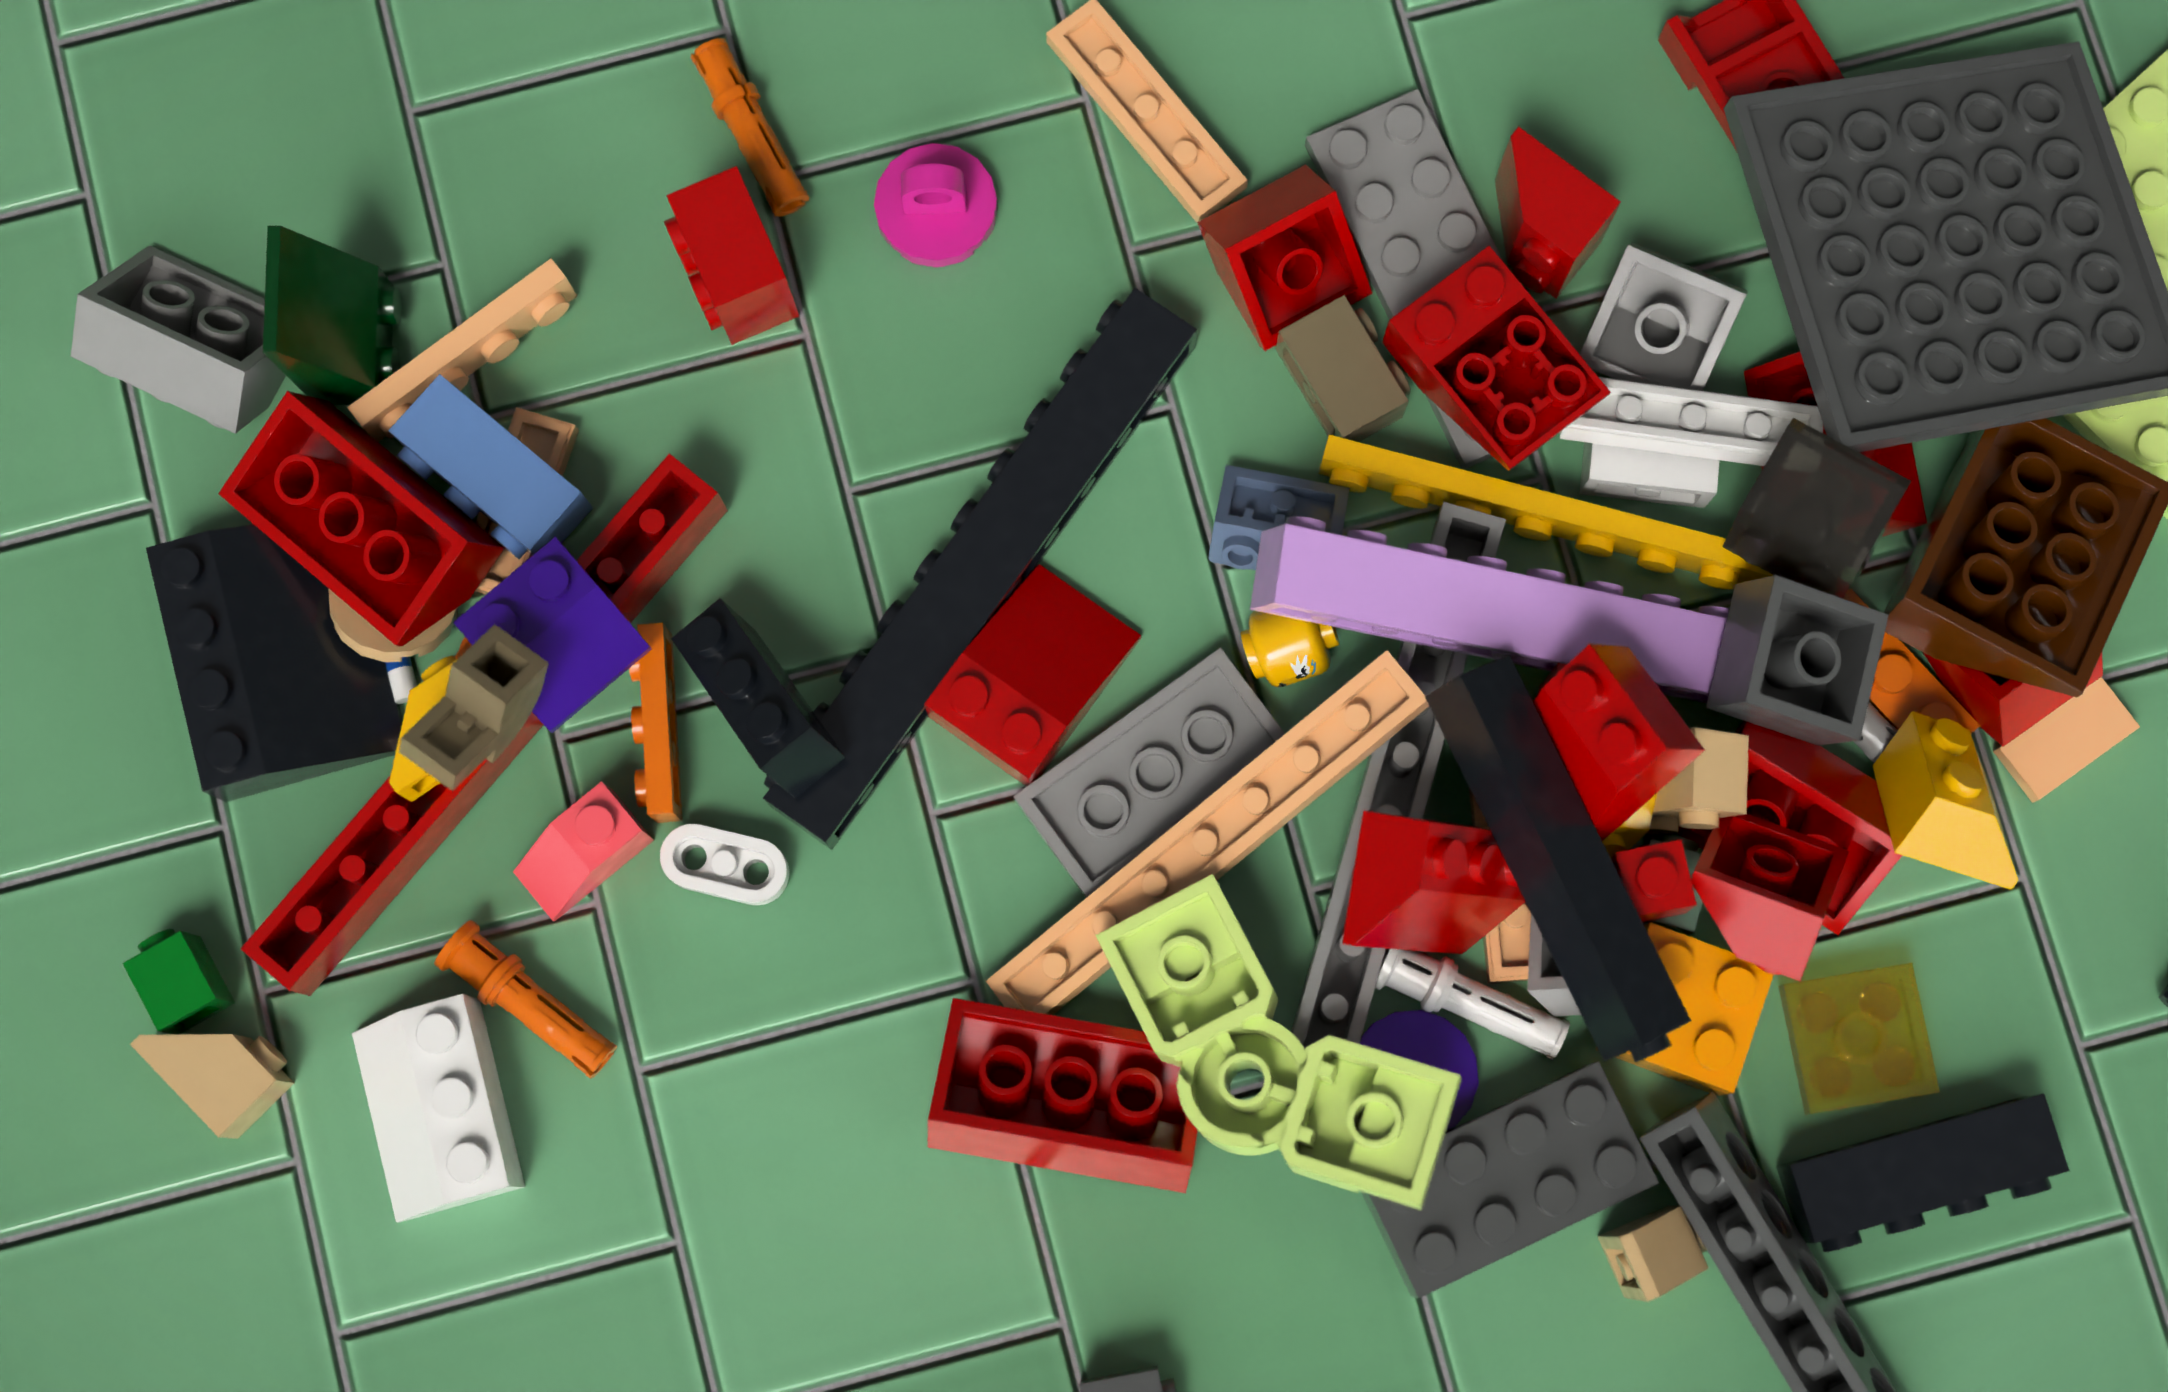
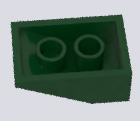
(328, 318)

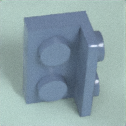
(1263, 500)

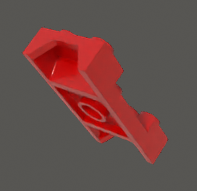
(1746, 50)

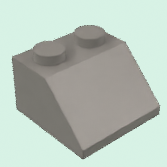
(1661, 322)

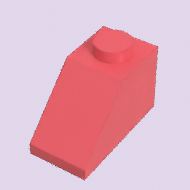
(581, 850)

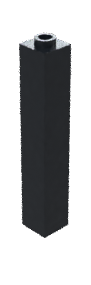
(1558, 861)

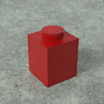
(1657, 879)

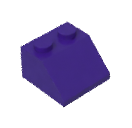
(564, 620)

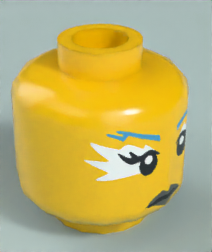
(1287, 648)

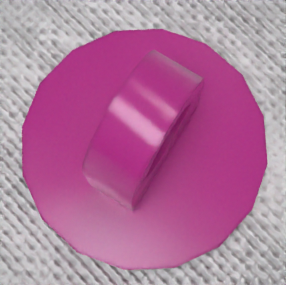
(935, 204)

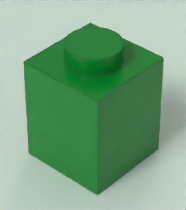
(177, 981)

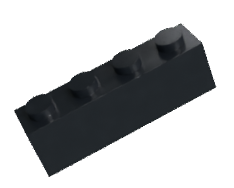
(1923, 1169)

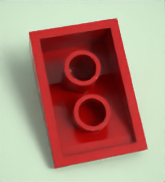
(1031, 675)
(1614, 732)

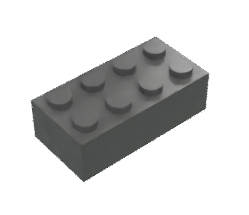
(1516, 1180)

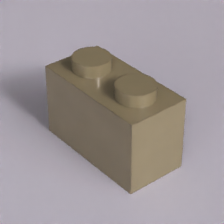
(1343, 372)

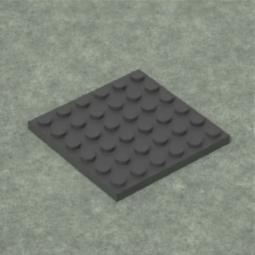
(1955, 245)

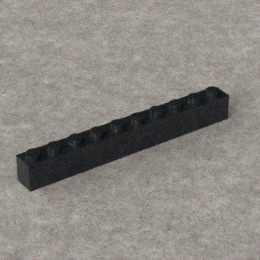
(990, 555)

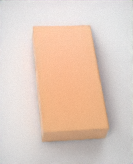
(2067, 740)

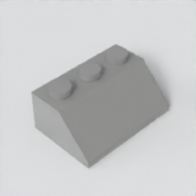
(179, 338)

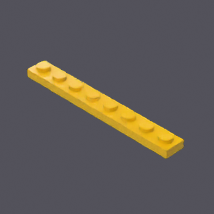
(1537, 512)

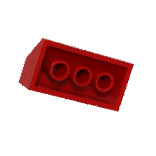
(359, 518)
(1059, 1097)

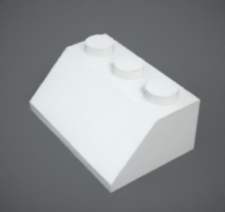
(437, 1107)

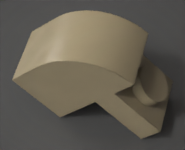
(483, 708)

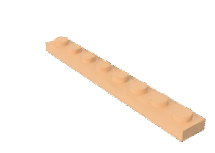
(1217, 831)

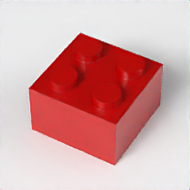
(729, 257)

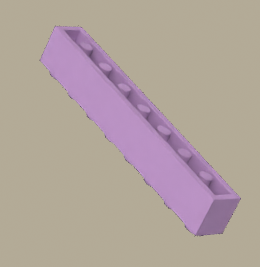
(1478, 605)

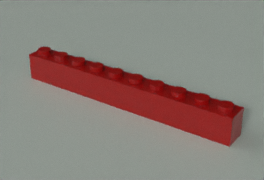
(396, 836)

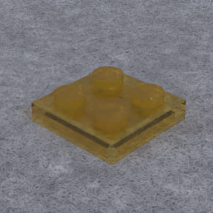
(1858, 1038)

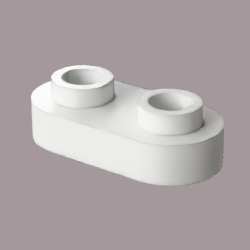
(726, 864)

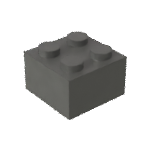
(1797, 661)

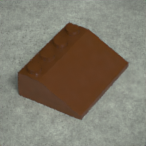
(2028, 556)

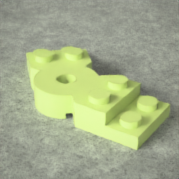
(1330, 1108)

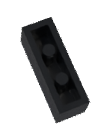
(757, 698)

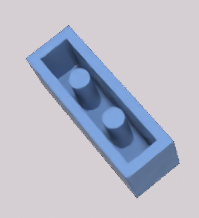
(487, 470)

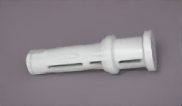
(1441, 986)

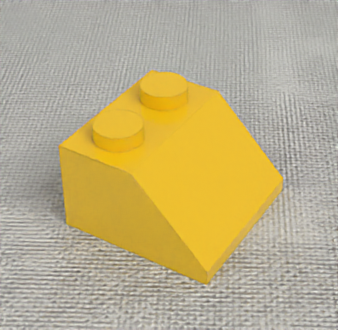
(1942, 801)

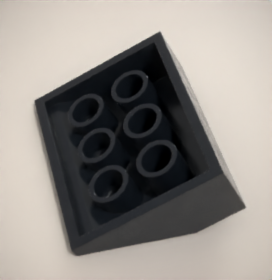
(262, 667)

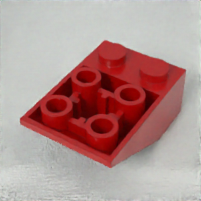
(1493, 360)

